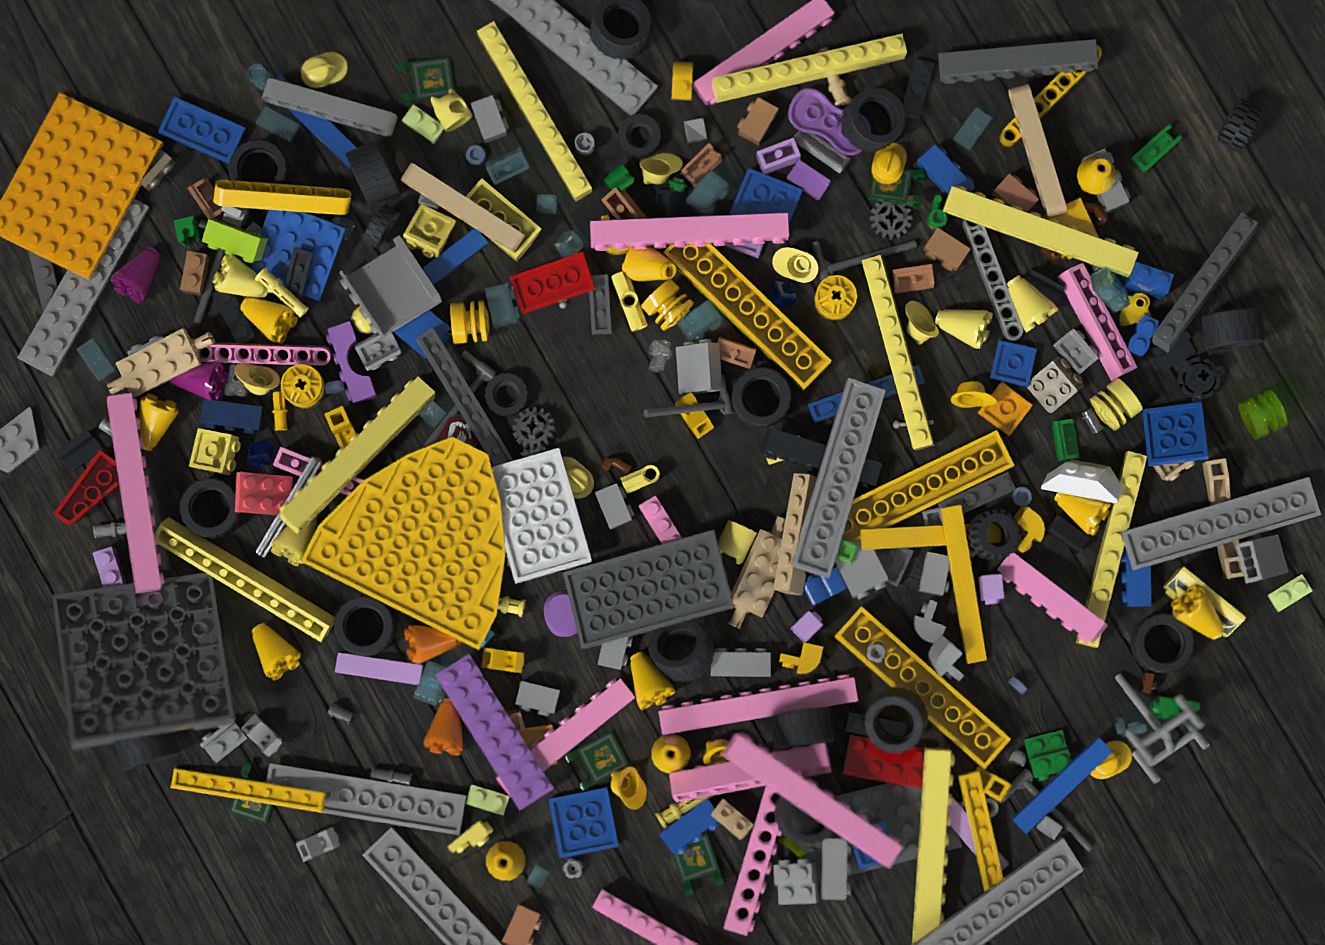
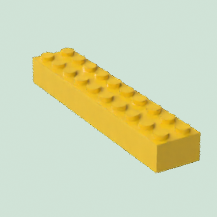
(750, 312)
(927, 485)
(945, 706)

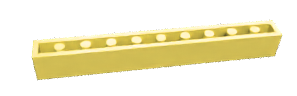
(809, 68)
(534, 111)
(1040, 231)
(898, 353)
(357, 455)
(1112, 541)
(244, 579)
(932, 841)

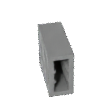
(699, 367)
(1262, 558)
(863, 573)

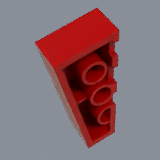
(91, 487)

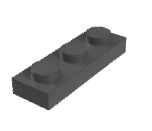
(600, 306)

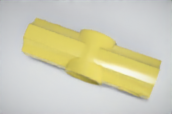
(634, 312)

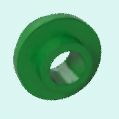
(678, 184)

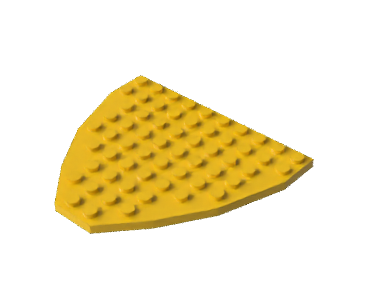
(422, 539)

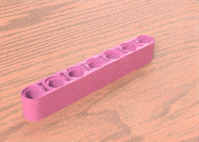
(273, 351)

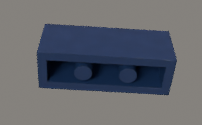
(232, 416)

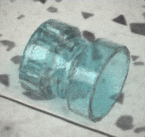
(258, 75)

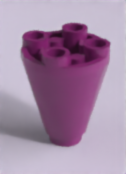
(137, 275)
(204, 380)

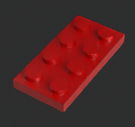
(552, 283)
(872, 763)

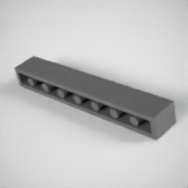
(1017, 61)
(1204, 282)

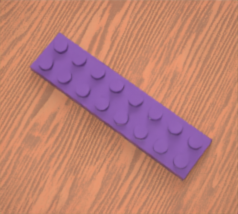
(494, 732)

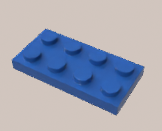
(201, 130)

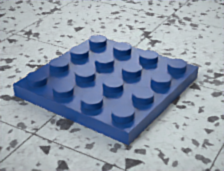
(304, 231)

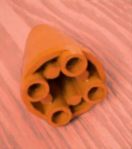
(427, 642)
(445, 730)

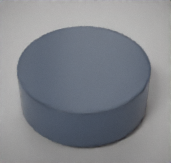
(475, 155)
(334, 386)
(1021, 496)
(1018, 685)

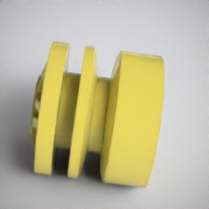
(1119, 401)

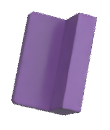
(808, 180)

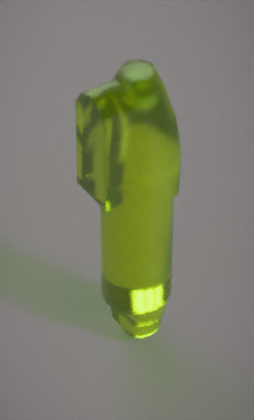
(788, 843)

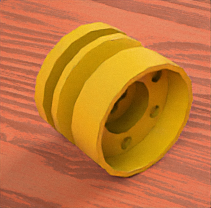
(667, 304)
(836, 308)
(469, 322)
(313, 390)

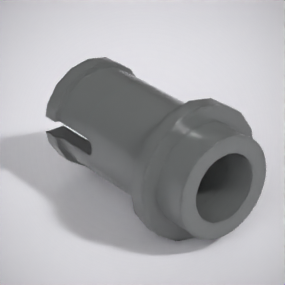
(1092, 420)
(529, 452)
(340, 713)

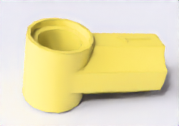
(638, 479)

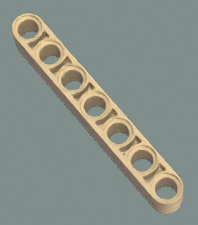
(1037, 151)
(462, 207)

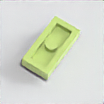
(423, 124)
(1289, 593)
(487, 799)

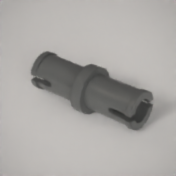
(391, 776)

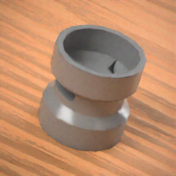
(582, 141)

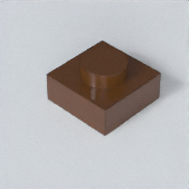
(1148, 683)

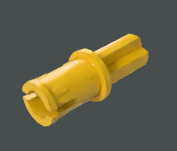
(279, 411)

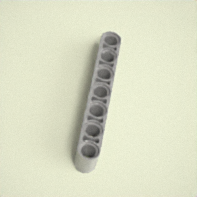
(329, 107)
(991, 287)

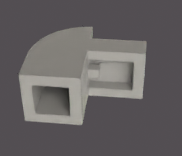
(235, 215)
(924, 627)
(942, 657)
(262, 735)
(318, 844)

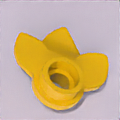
(1132, 312)

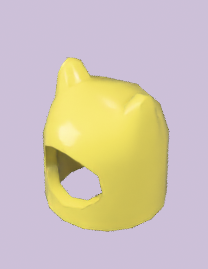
(451, 110)
(736, 541)

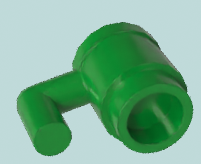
(619, 178)
(937, 217)

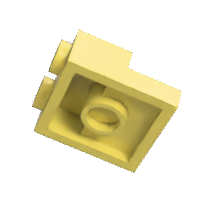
(428, 231)
(214, 451)
(475, 835)

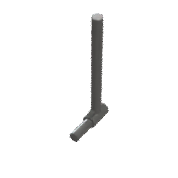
(826, 269)
(209, 285)
(484, 373)
(724, 404)
(1024, 781)

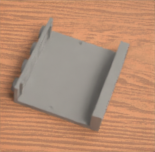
(391, 290)

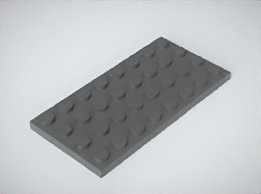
(648, 589)
(887, 801)

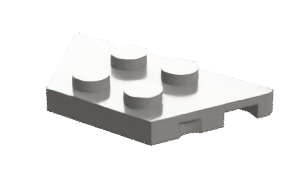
(18, 441)

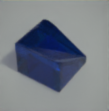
(783, 293)
(260, 454)

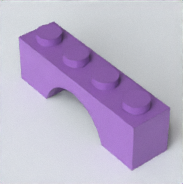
(343, 339)

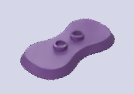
(817, 115)
(559, 614)

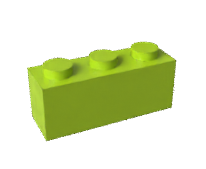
(234, 240)

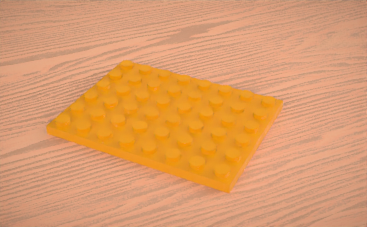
(75, 185)

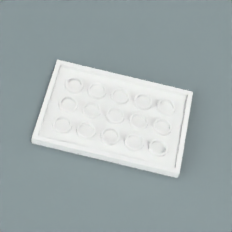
(539, 516)

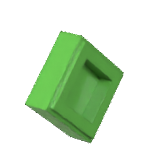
(846, 551)

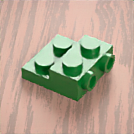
(1168, 707)
(1047, 754)

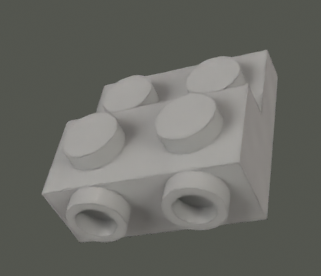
(796, 882)

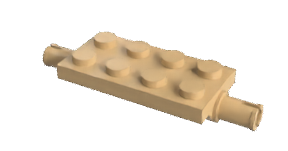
(159, 362)
(757, 577)

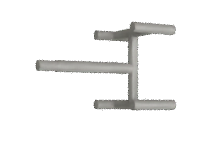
(1143, 755)

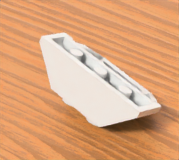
(1084, 480)

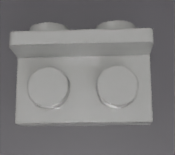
(223, 741)

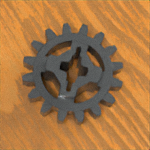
(881, 218)
(541, 432)

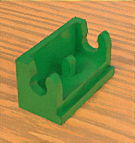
(186, 228)
(1065, 440)

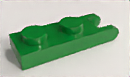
(1155, 149)

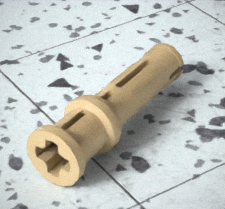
(837, 87)

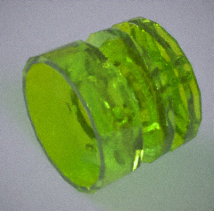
(1266, 413)

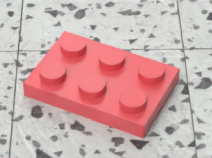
(261, 493)

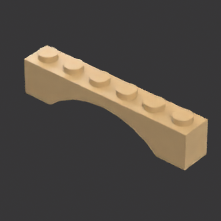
(1218, 492)
(789, 578)

